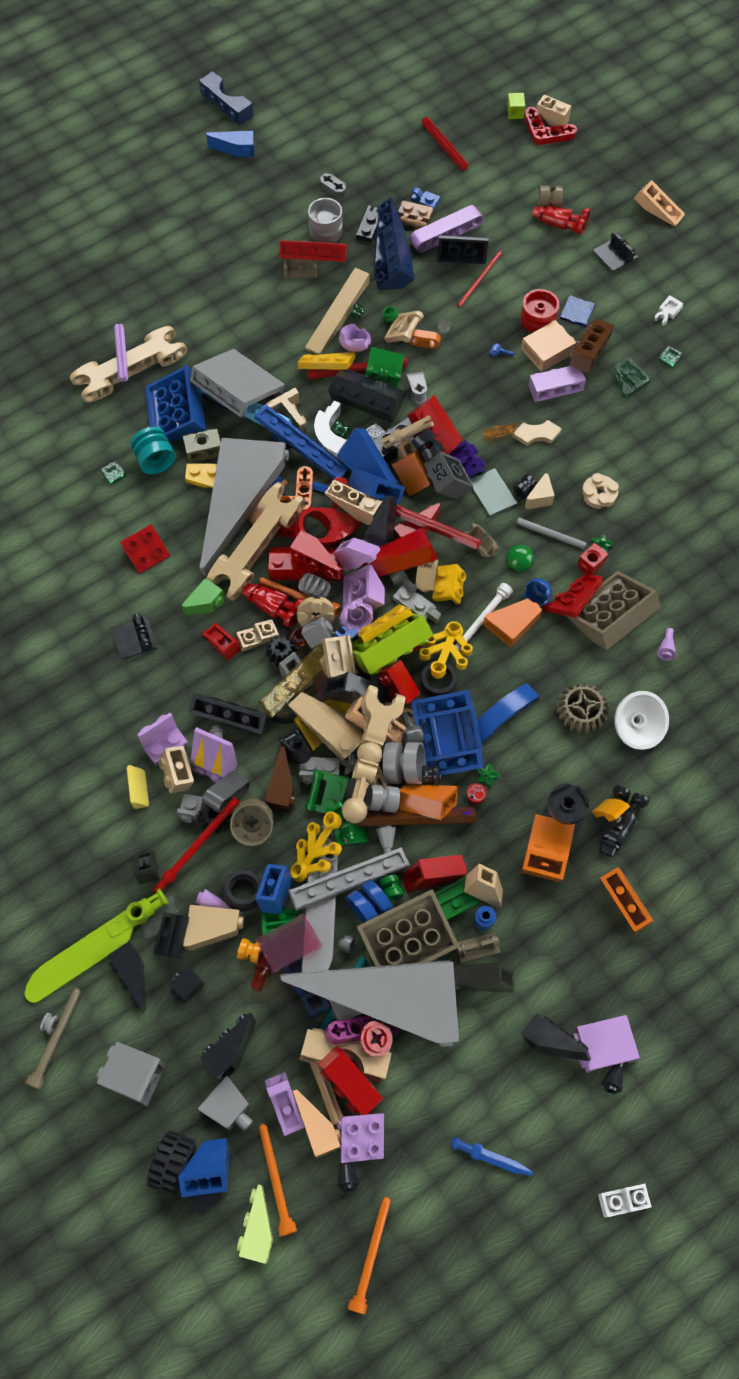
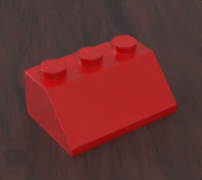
(443, 426)

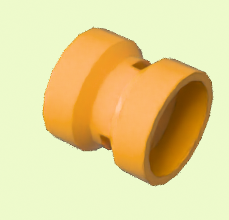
(249, 951)

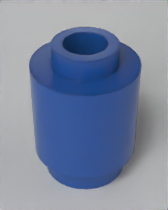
(484, 924)

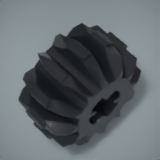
(275, 646)
(205, 818)

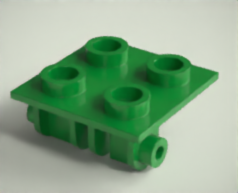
(385, 366)
(348, 832)

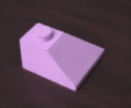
(363, 585)

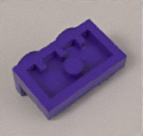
(467, 455)

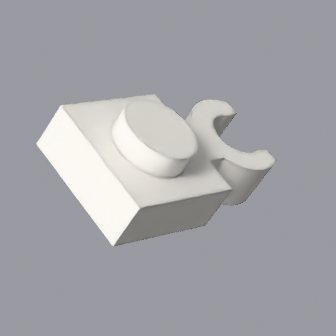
(668, 309)

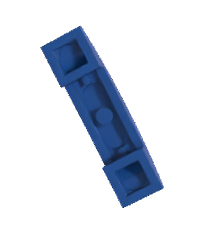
(505, 709)

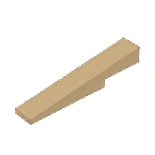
(338, 311)

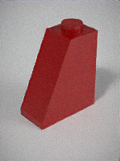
(434, 872)

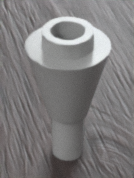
(386, 836)

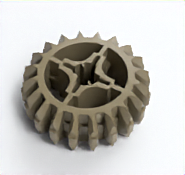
(596, 703)

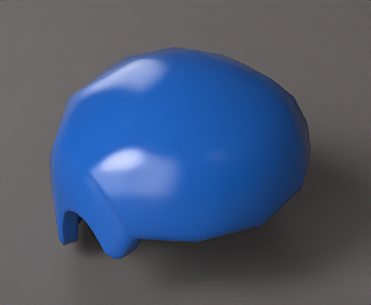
(538, 591)

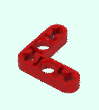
(542, 135)

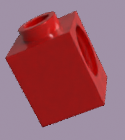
(593, 553)

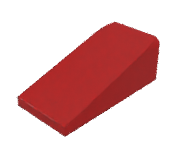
(222, 641)

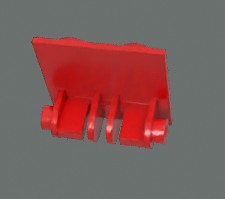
(145, 548)

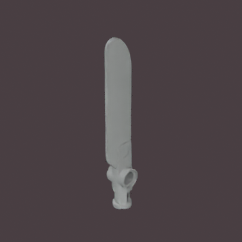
(322, 920)

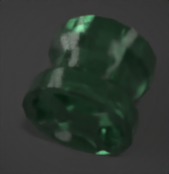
(341, 429)

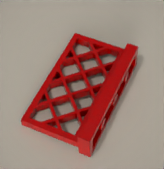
(313, 250)

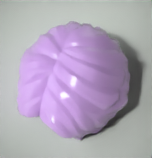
(354, 339)
(356, 615)

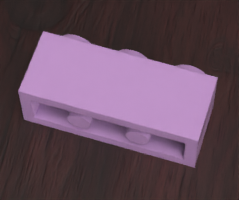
(556, 383)

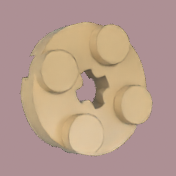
(603, 483)
(312, 605)

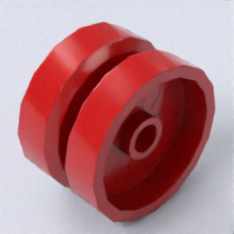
(539, 309)

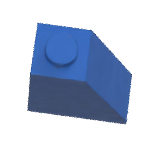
(375, 486)
(206, 1170)

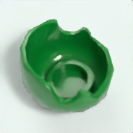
(520, 558)

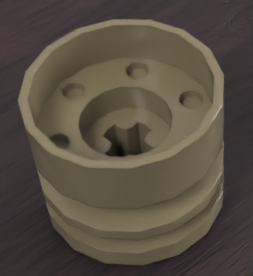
(249, 833)

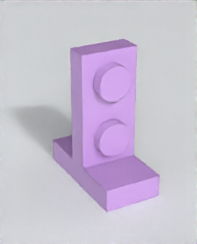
(284, 1103)

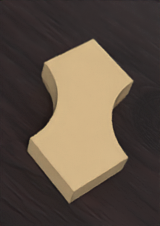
(531, 433)

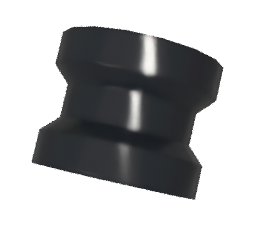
(431, 775)

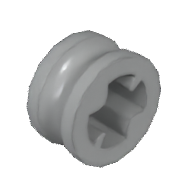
(49, 1023)

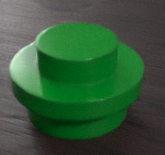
(390, 314)

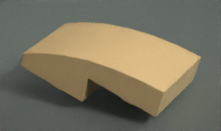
(256, 636)

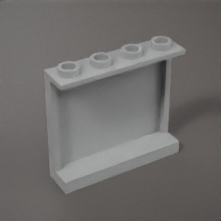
(235, 381)

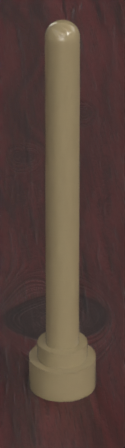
(36, 1078)

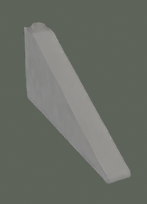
(241, 480)
(403, 995)

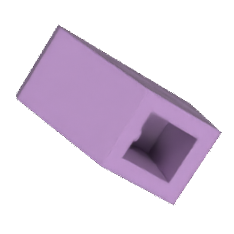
(355, 553)

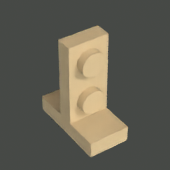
(286, 404)

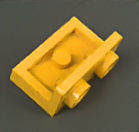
(449, 583)

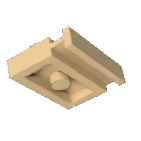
(338, 655)

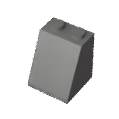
(131, 1073)

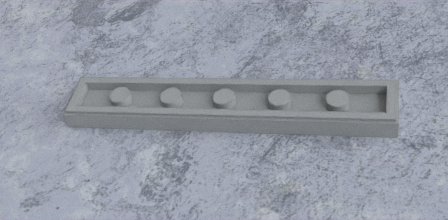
(348, 879)

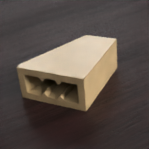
(211, 925)

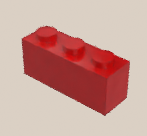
(349, 1082)

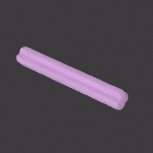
(121, 352)

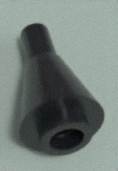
(614, 1079)
(347, 1177)

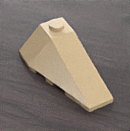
(328, 725)

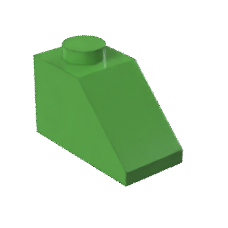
(203, 599)

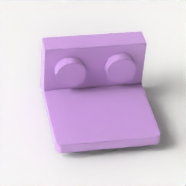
(160, 736)

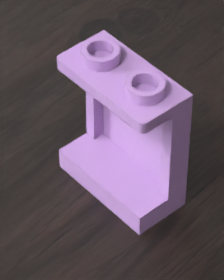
(608, 1043)

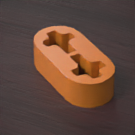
(425, 339)

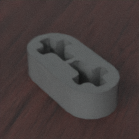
(334, 184)

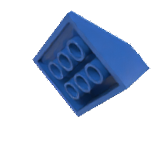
(176, 405)

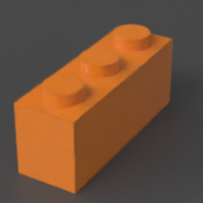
(627, 899)

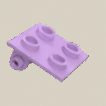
(362, 1137)

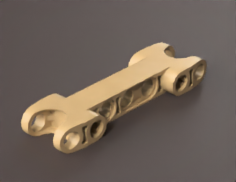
(104, 376)
(256, 540)

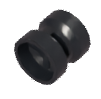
(525, 486)

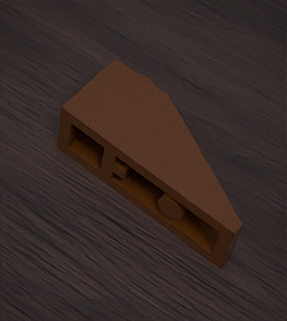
(280, 791)

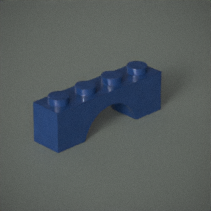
(237, 108)
(314, 1004)

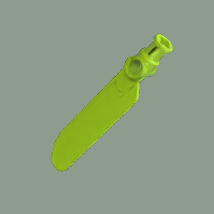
(90, 949)

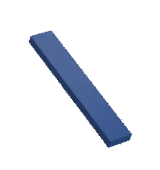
(301, 442)

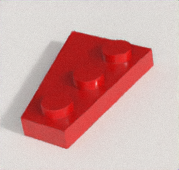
(575, 598)

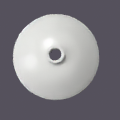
(651, 720)

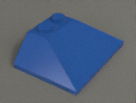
(449, 732)

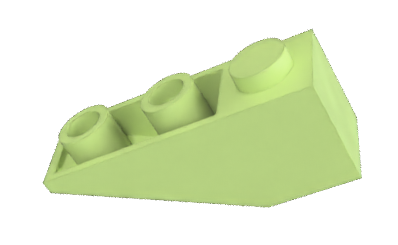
(258, 1234)

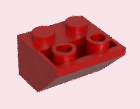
(398, 681)

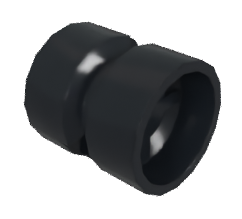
(422, 440)

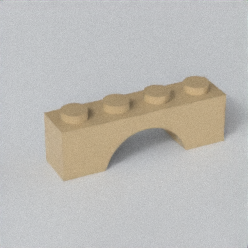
(317, 1047)

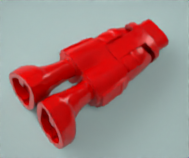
(562, 218)
(272, 603)

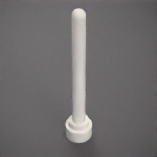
(503, 592)

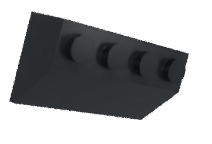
(367, 394)

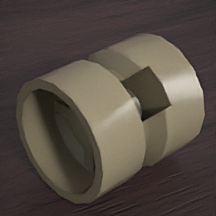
(550, 196)

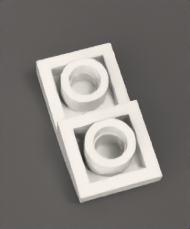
(624, 1200)

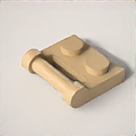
(403, 327)

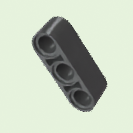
(225, 790)

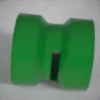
(391, 887)

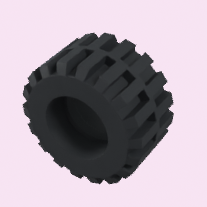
(169, 1161)

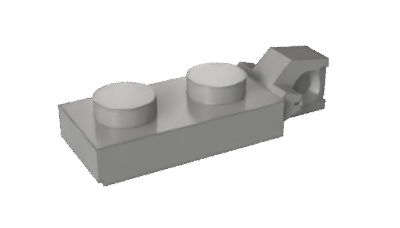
(417, 604)

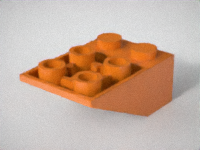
(548, 849)

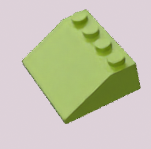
(391, 644)

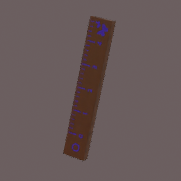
(381, 818)

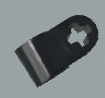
(295, 747)

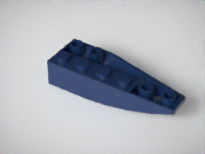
(392, 252)

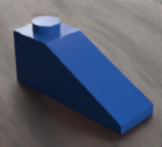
(233, 143)

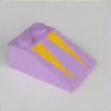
(212, 755)

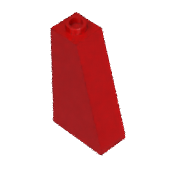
(404, 553)

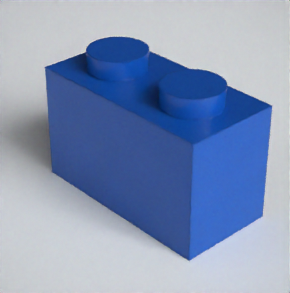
(274, 889)

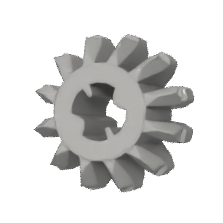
(314, 586)

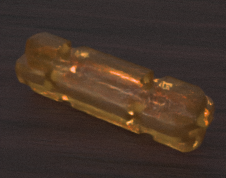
(500, 430)

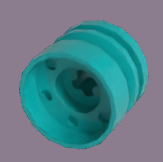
(152, 450)

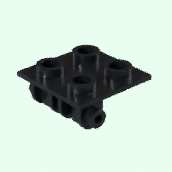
(615, 252)
(134, 637)

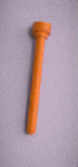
(293, 593)
(286, 1225)
(358, 1302)

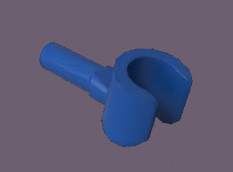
(496, 349)

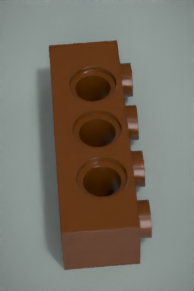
(590, 345)

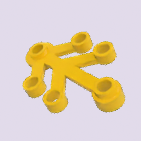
(452, 632)
(302, 868)

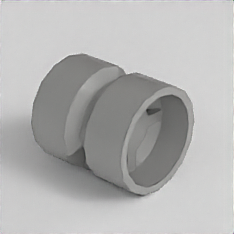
(385, 798)

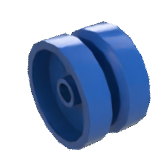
(371, 903)

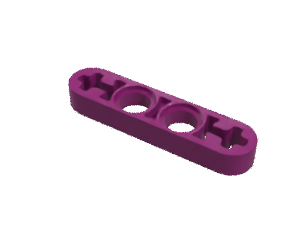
(348, 1035)

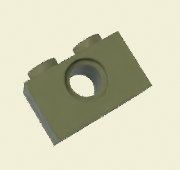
(197, 451)

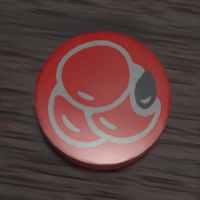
(476, 793)

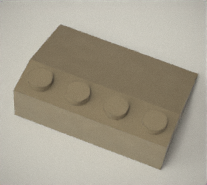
(616, 609)
(408, 933)

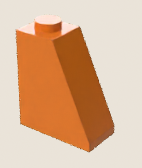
(513, 621)
(428, 800)

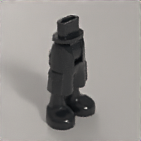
(616, 831)

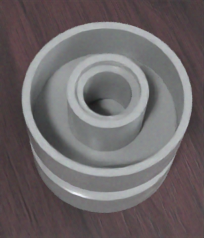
(325, 220)
(403, 763)

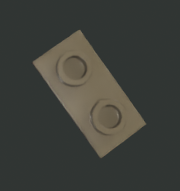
(488, 546)
(478, 947)

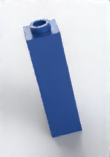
(363, 455)

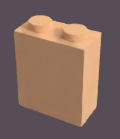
(548, 345)

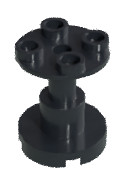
(567, 805)

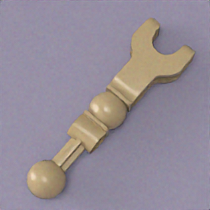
(370, 750)

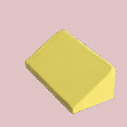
(137, 787)

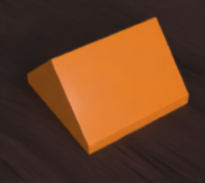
(412, 472)

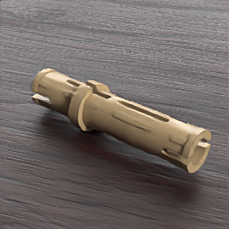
(401, 435)

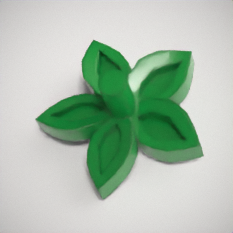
(602, 542)
(487, 775)

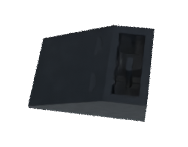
(226, 1054)

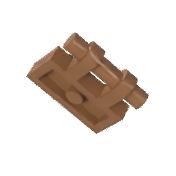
(415, 214)

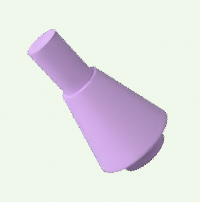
(667, 649)
(210, 900)

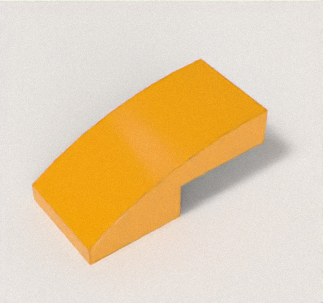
(611, 809)

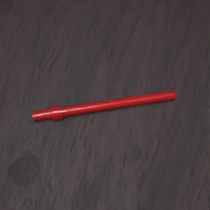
(170, 875)

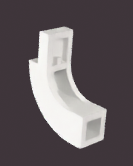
(323, 434)

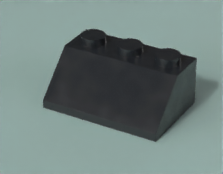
(462, 249)

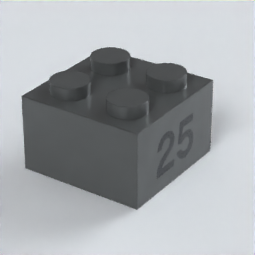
(448, 475)

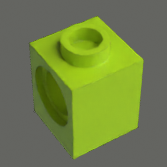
(516, 105)

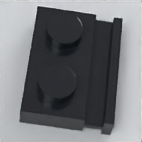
(171, 935)

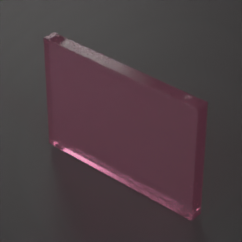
(288, 943)

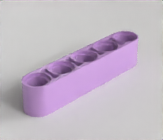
(452, 225)

